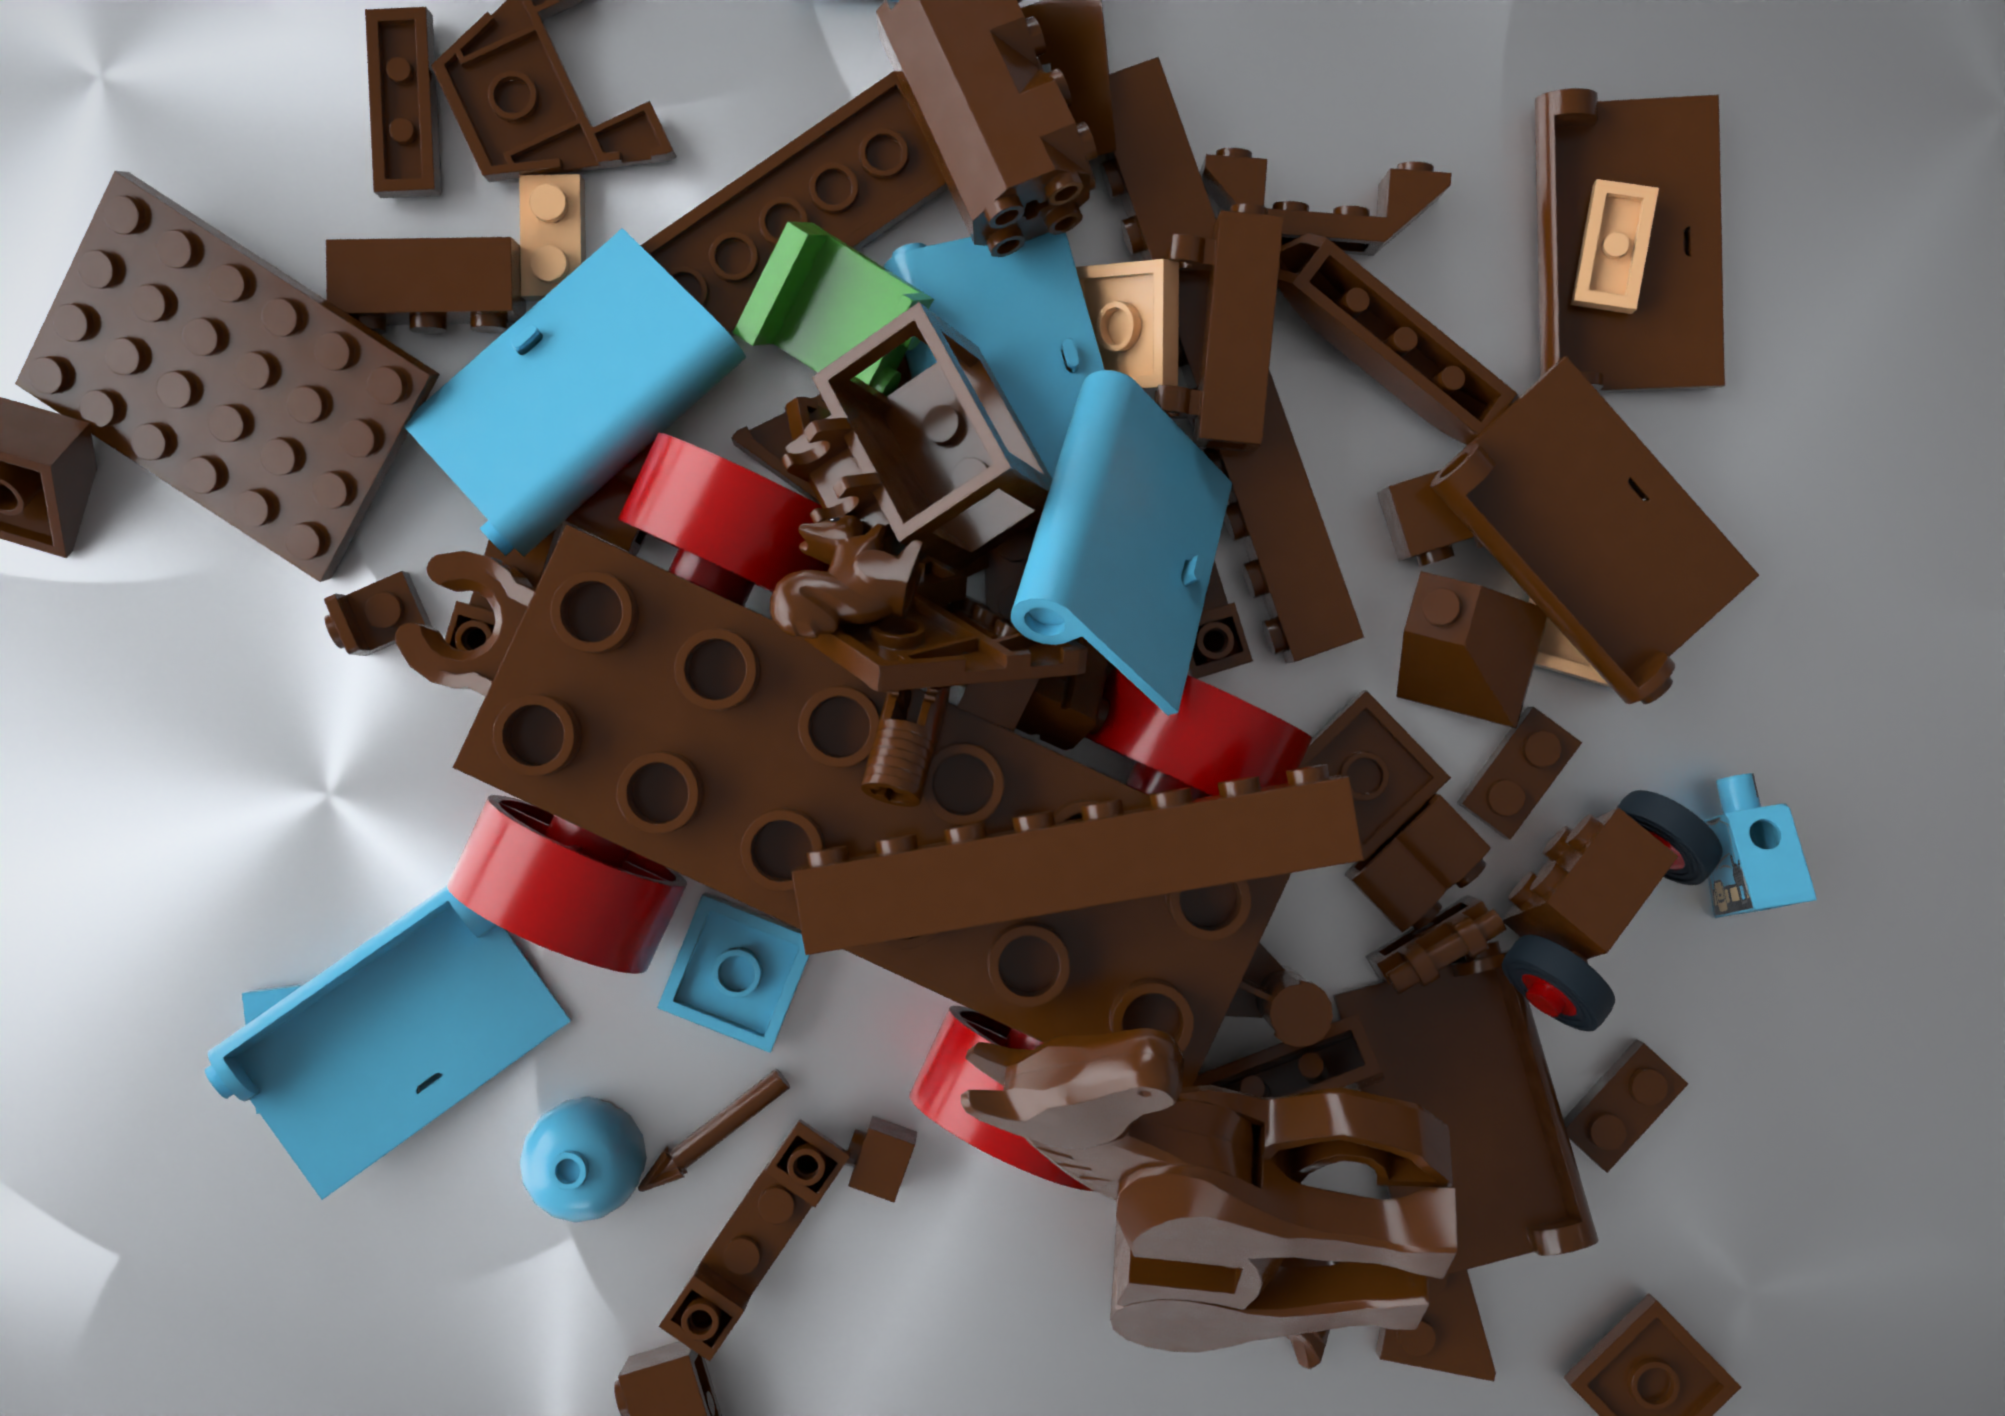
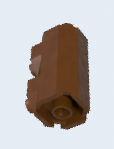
(992, 116)

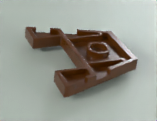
(523, 107)
(940, 648)

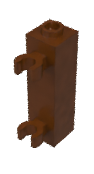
(1236, 330)

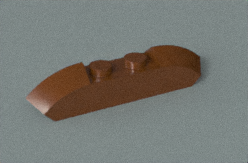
(1390, 339)

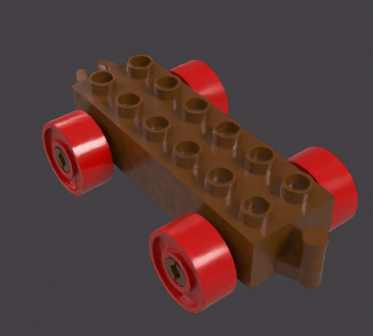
(706, 743)

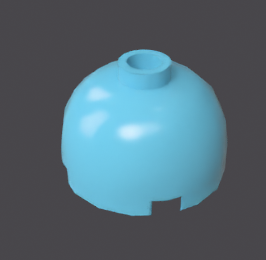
(582, 1159)

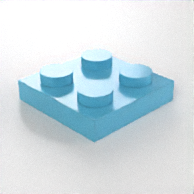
(736, 972)

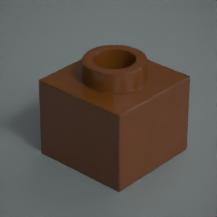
(880, 1158)

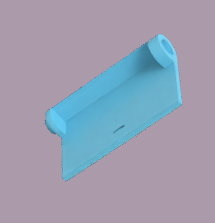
(1020, 318)
(573, 392)
(1125, 539)
(350, 1047)

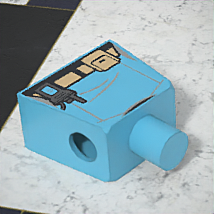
(1760, 856)

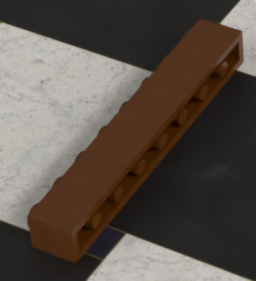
(1076, 862)

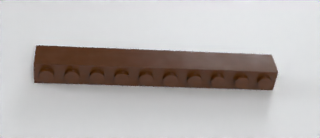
(1270, 490)

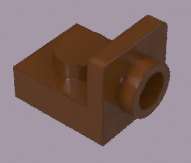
(370, 616)

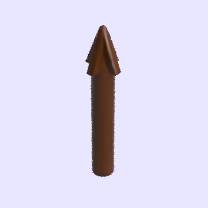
(674, 1162)

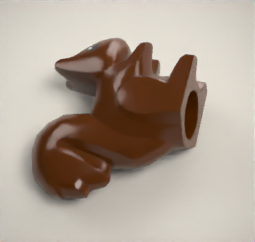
(856, 589)

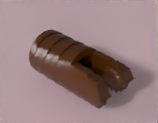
(904, 749)

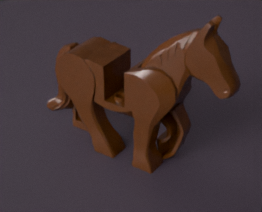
(1211, 1197)

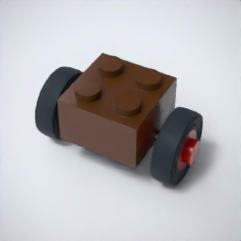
(1591, 894)

